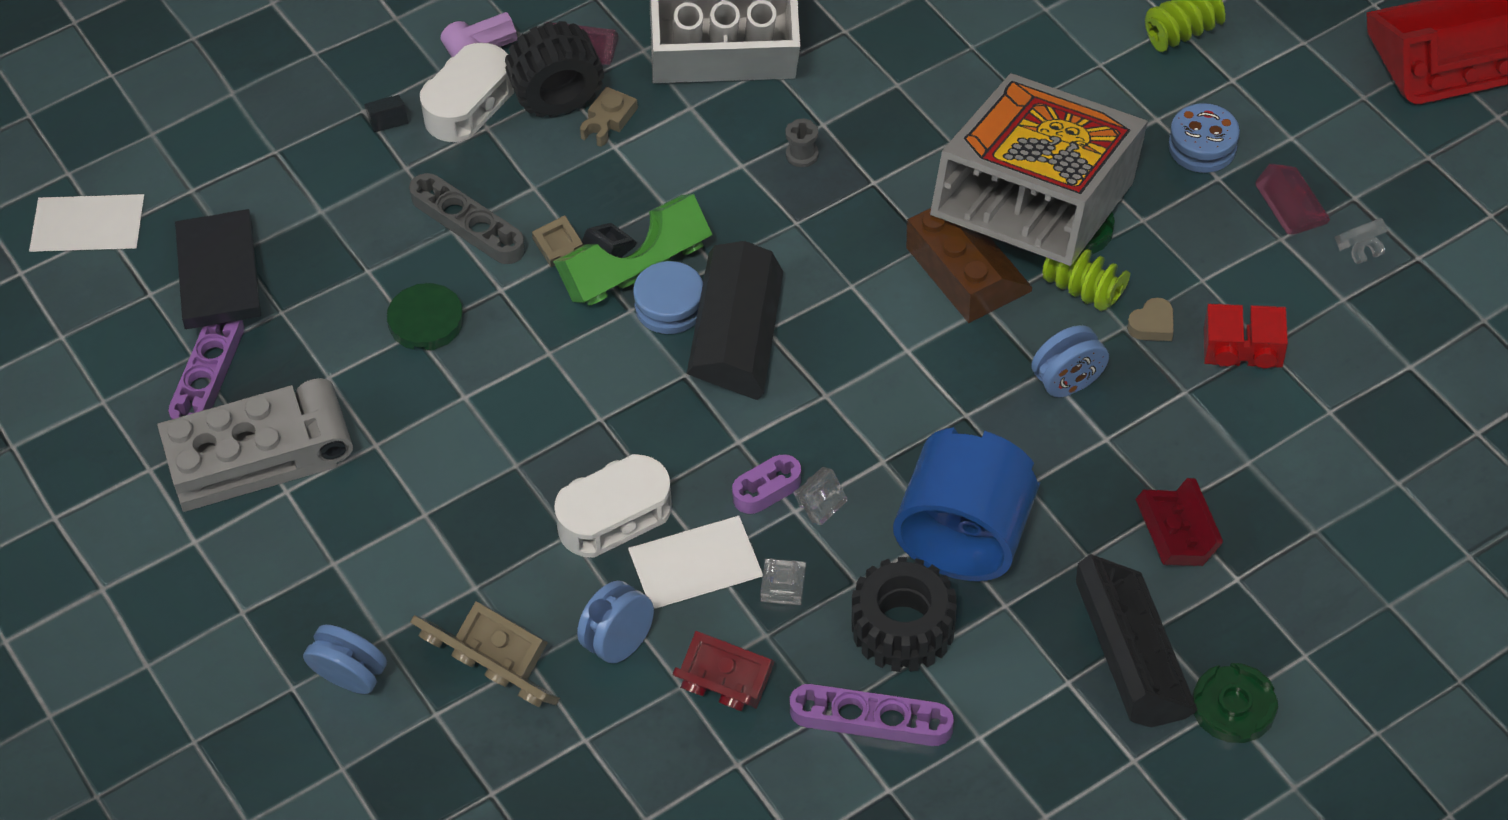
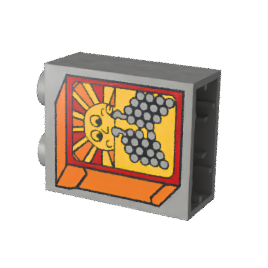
(1038, 168)

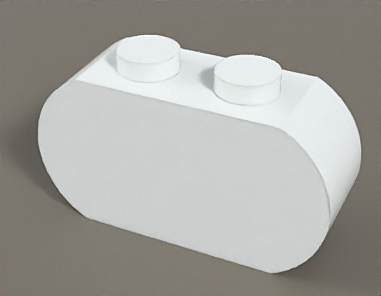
(466, 92)
(613, 505)

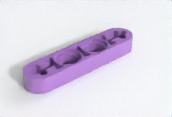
(202, 367)
(872, 708)

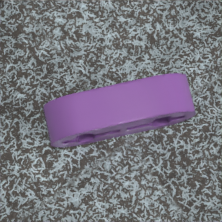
(766, 483)

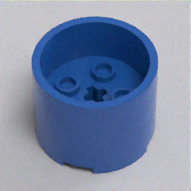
(966, 504)

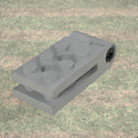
(255, 443)

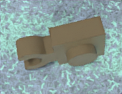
(608, 112)
(556, 239)

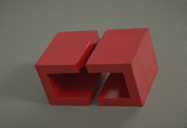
(1265, 336)

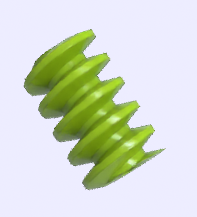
(1180, 19)
(1088, 279)

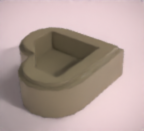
(1152, 321)

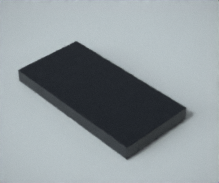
(217, 269)

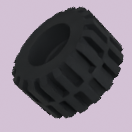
(554, 69)
(903, 586)

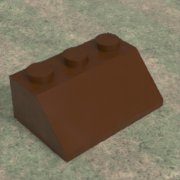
(964, 265)

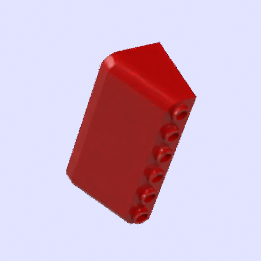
(1442, 46)

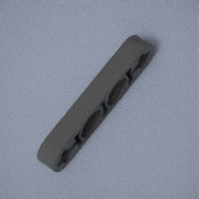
(470, 214)

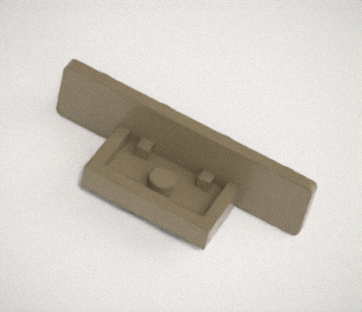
(496, 644)

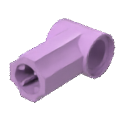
(494, 30)

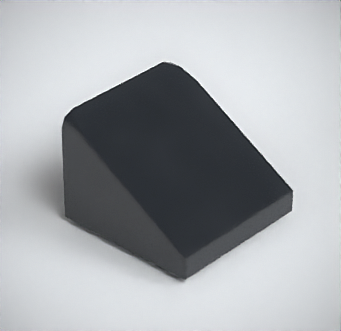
(386, 113)
(609, 239)

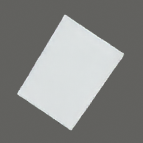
(87, 223)
(695, 562)

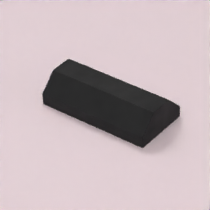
(736, 318)
(1134, 642)

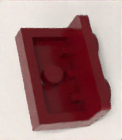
(1180, 524)
(724, 669)

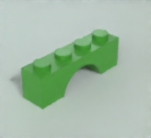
(672, 229)

